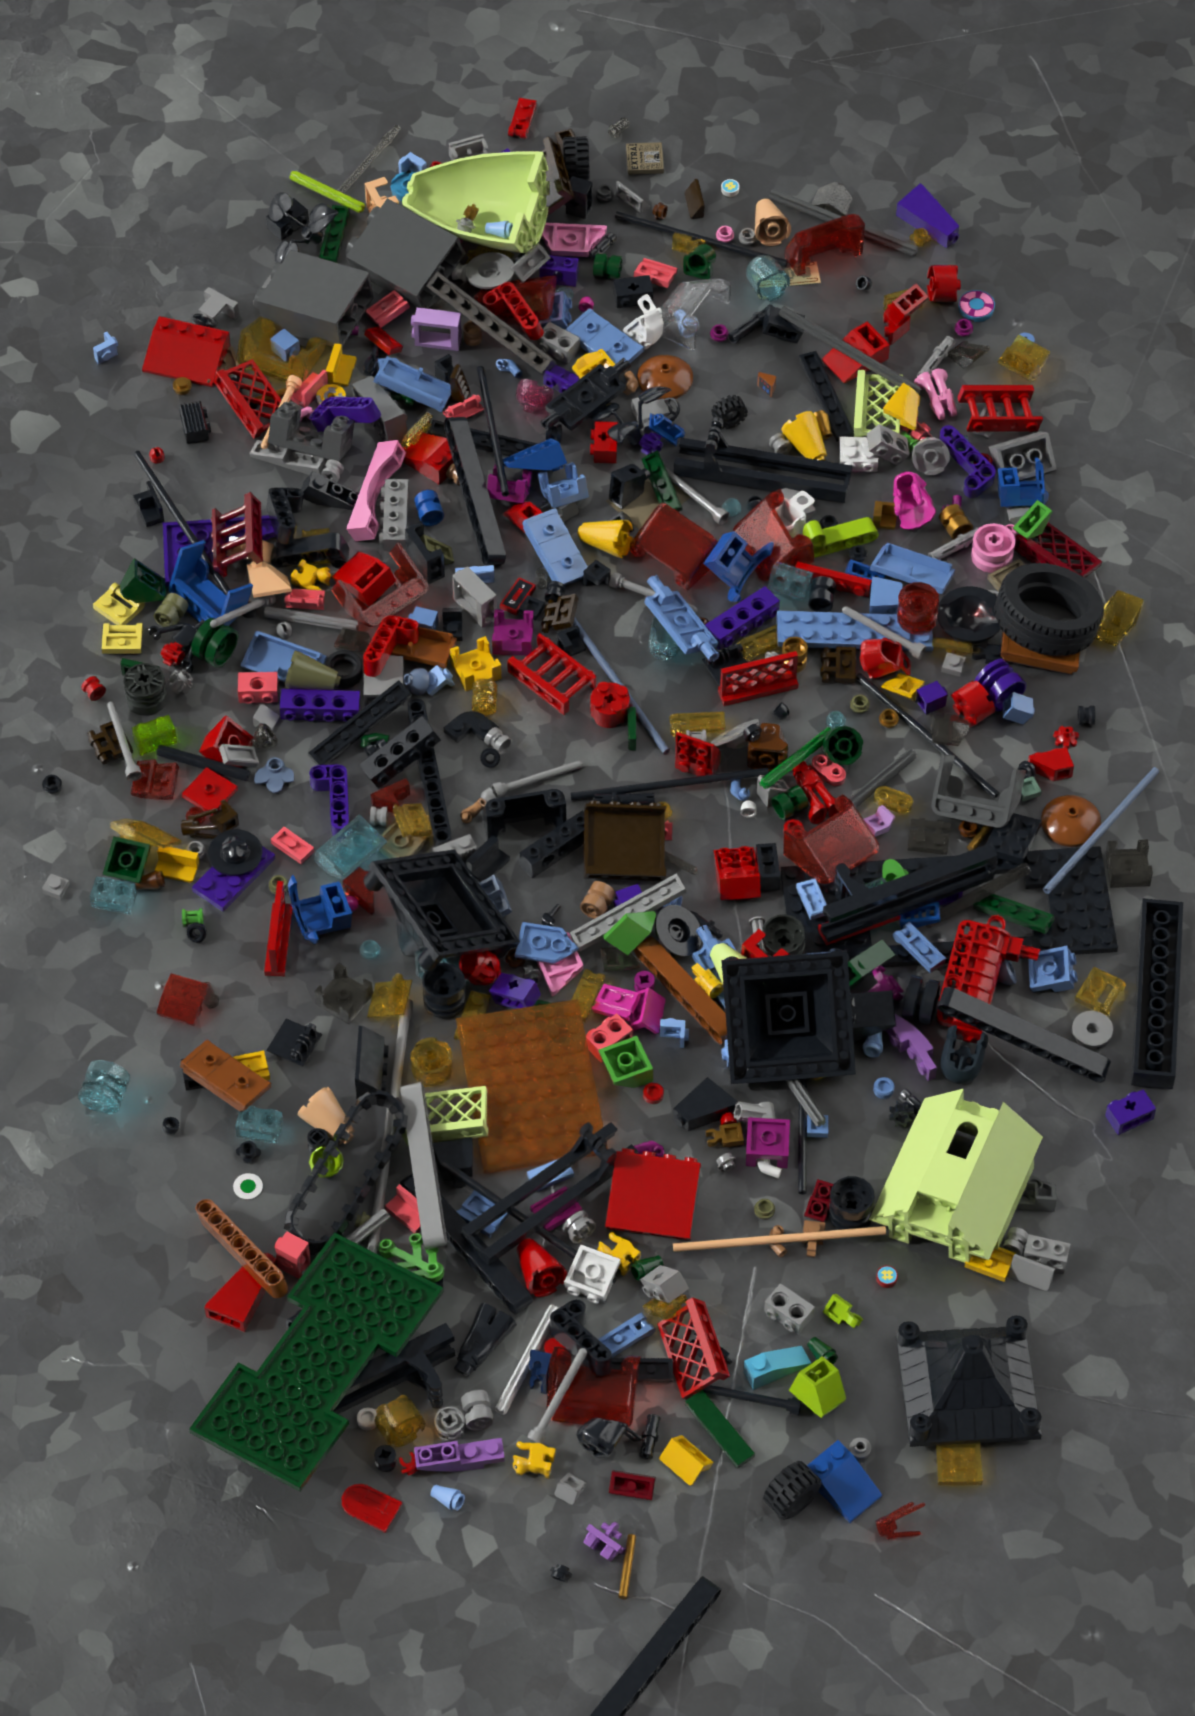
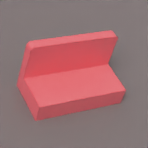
(309, 388)
(405, 1209)

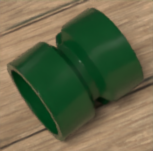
(607, 266)
(787, 803)

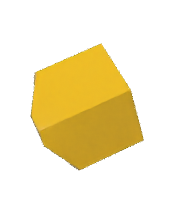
(590, 361)
(904, 686)

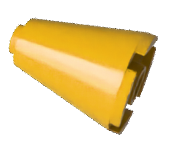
(806, 436)
(607, 536)

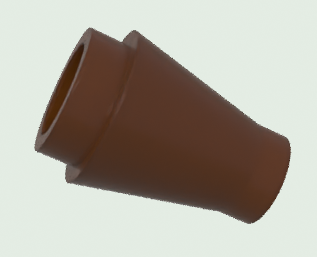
(151, 881)

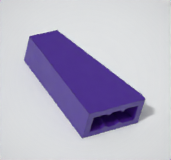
(925, 212)

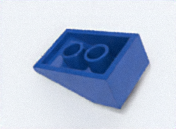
(542, 456)
(844, 1481)

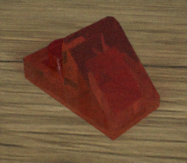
(390, 795)

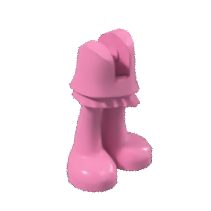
(945, 399)

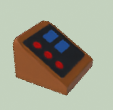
(767, 383)

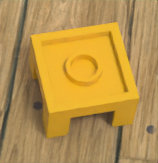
(475, 664)

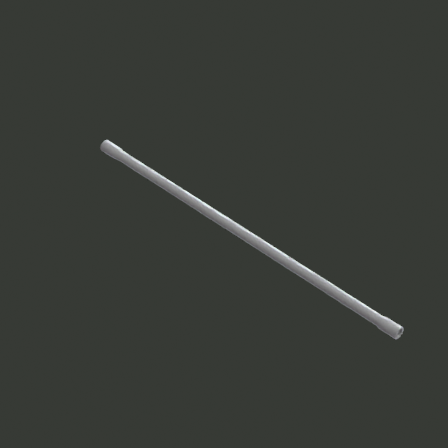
(395, 1085)

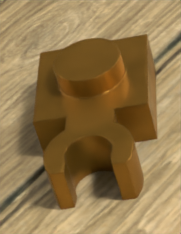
(729, 1135)

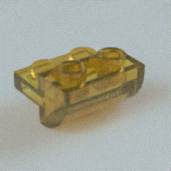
(1024, 358)

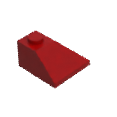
(224, 732)

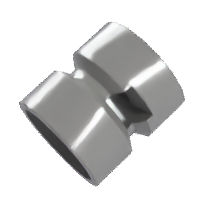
(477, 1410)

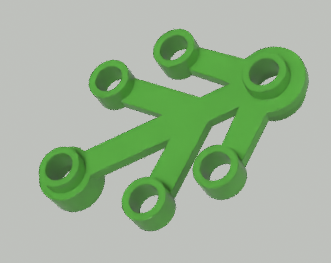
(431, 1271)

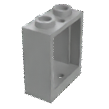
(474, 596)

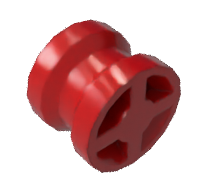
(93, 688)

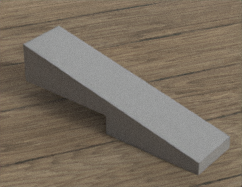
(288, 458)

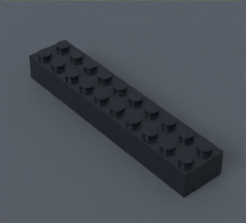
(1157, 994)

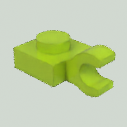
(839, 1311)

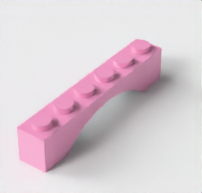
(385, 461)

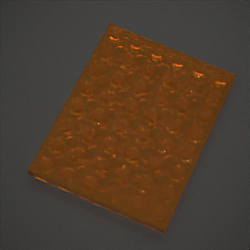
(535, 1082)

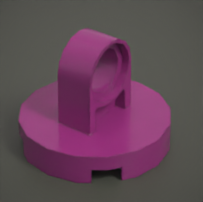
(887, 983)

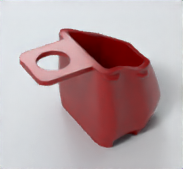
(883, 657)

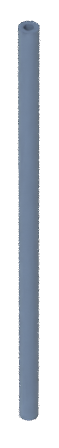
(614, 678)
(1101, 830)

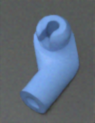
(509, 366)
(739, 792)

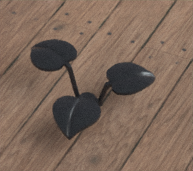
(320, 218)
(629, 429)

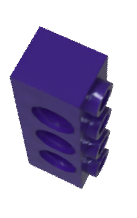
(743, 617)
(319, 704)

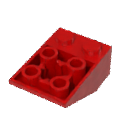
(864, 339)
(365, 577)
(696, 755)
(737, 873)

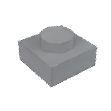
(953, 664)
(55, 886)

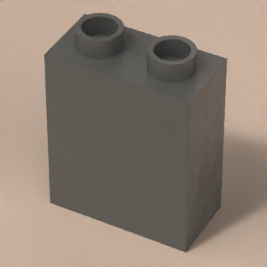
(404, 252)
(313, 295)

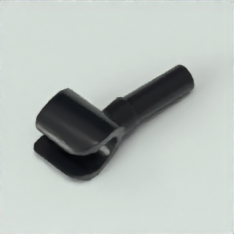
(547, 917)

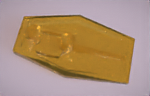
(1119, 617)
(144, 832)

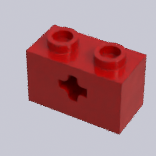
(906, 304)
(604, 447)

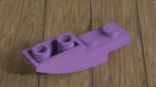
(909, 1038)
(459, 1457)

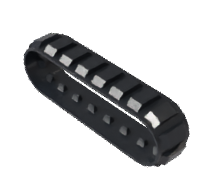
(378, 1098)

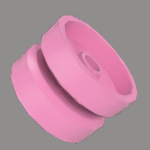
(992, 547)

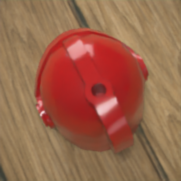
(480, 967)

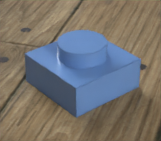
(814, 1131)

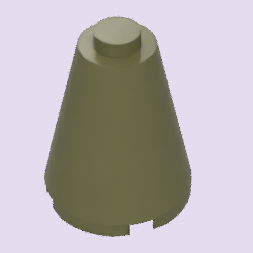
(310, 674)

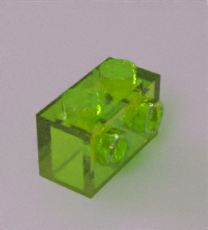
(151, 734)

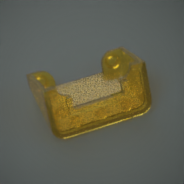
(256, 345)

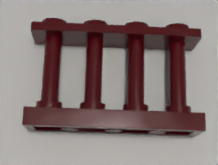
(252, 537)

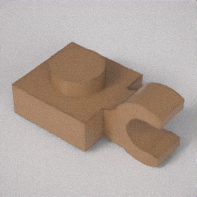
(813, 1226)

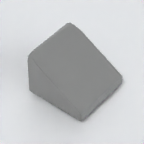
(266, 716)
(569, 1488)

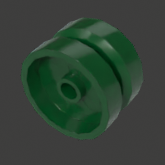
(214, 644)

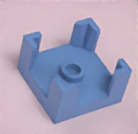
(564, 490)

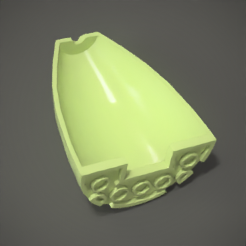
(499, 184)

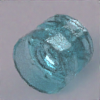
(104, 1086)

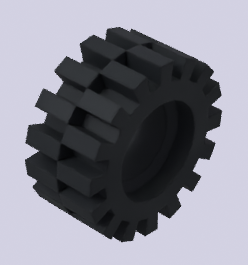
(731, 410)

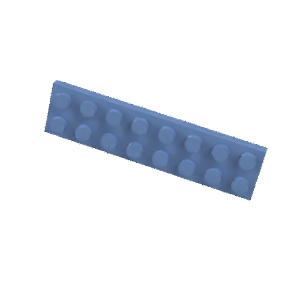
(838, 629)

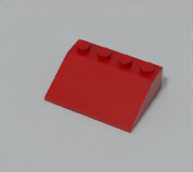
(186, 351)

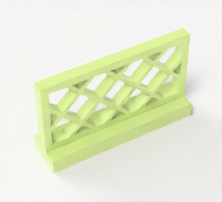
(863, 400)
(464, 1127)

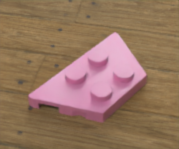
(572, 238)
(562, 972)

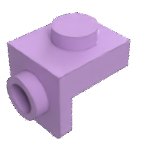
(881, 821)

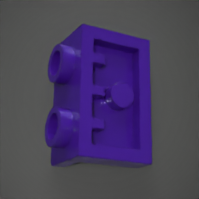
(559, 378)

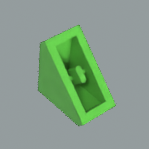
(1033, 521)

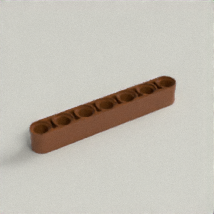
(683, 988)
(241, 1248)

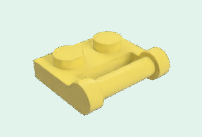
(115, 610)
(122, 638)

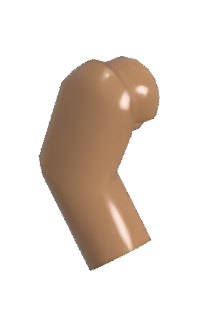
(632, 383)

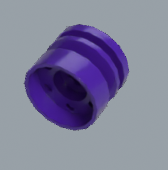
(1000, 682)

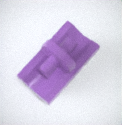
(595, 1536)

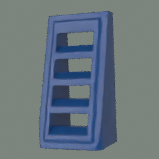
(855, 568)
(921, 921)

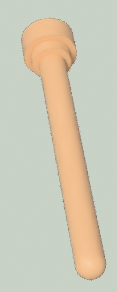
(292, 385)

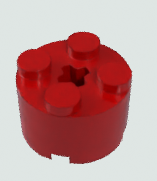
(943, 283)
(973, 702)
(609, 704)

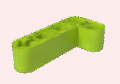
(840, 536)

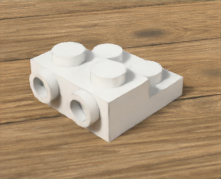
(855, 452)
(591, 1274)

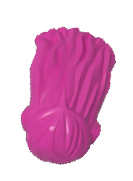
(912, 501)

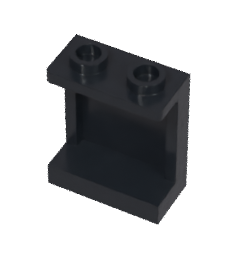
(429, 564)

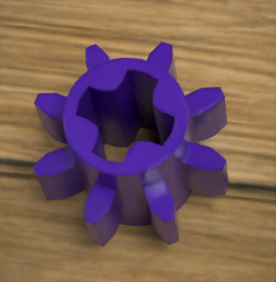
(650, 443)

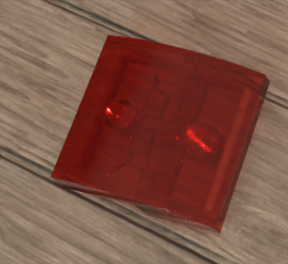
(157, 780)
(182, 999)

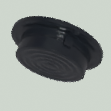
(968, 614)

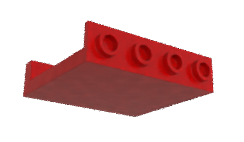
(653, 1194)

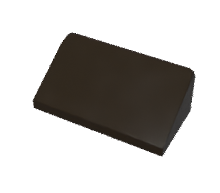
(695, 200)

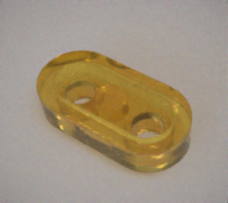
(893, 799)

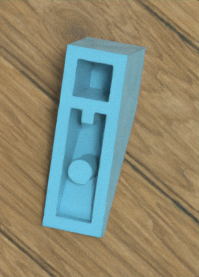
(774, 1365)

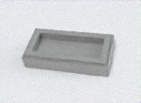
(238, 755)

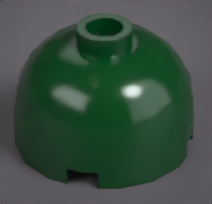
(843, 745)

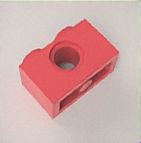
(258, 687)
(292, 1254)

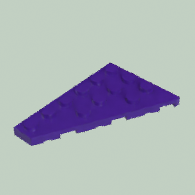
(175, 538)

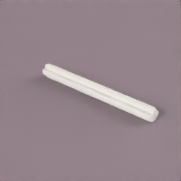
(523, 1366)

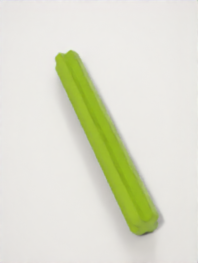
(327, 191)

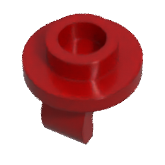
(410, 1467)

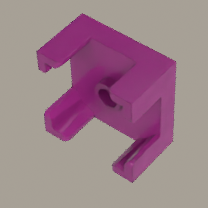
(517, 489)
(512, 635)
(767, 1140)

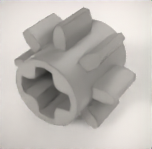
(180, 681)

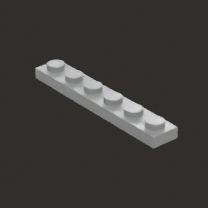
(644, 902)

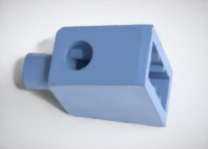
(884, 596)

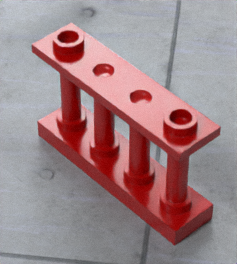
(1000, 394)
(545, 689)

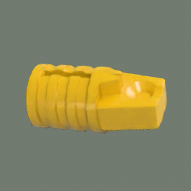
(707, 981)

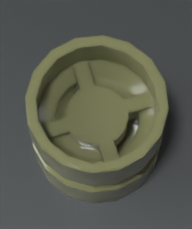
(171, 610)

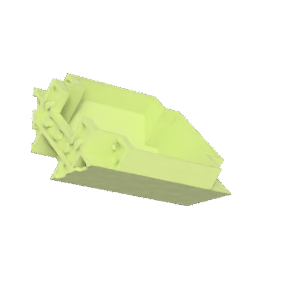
(956, 1198)

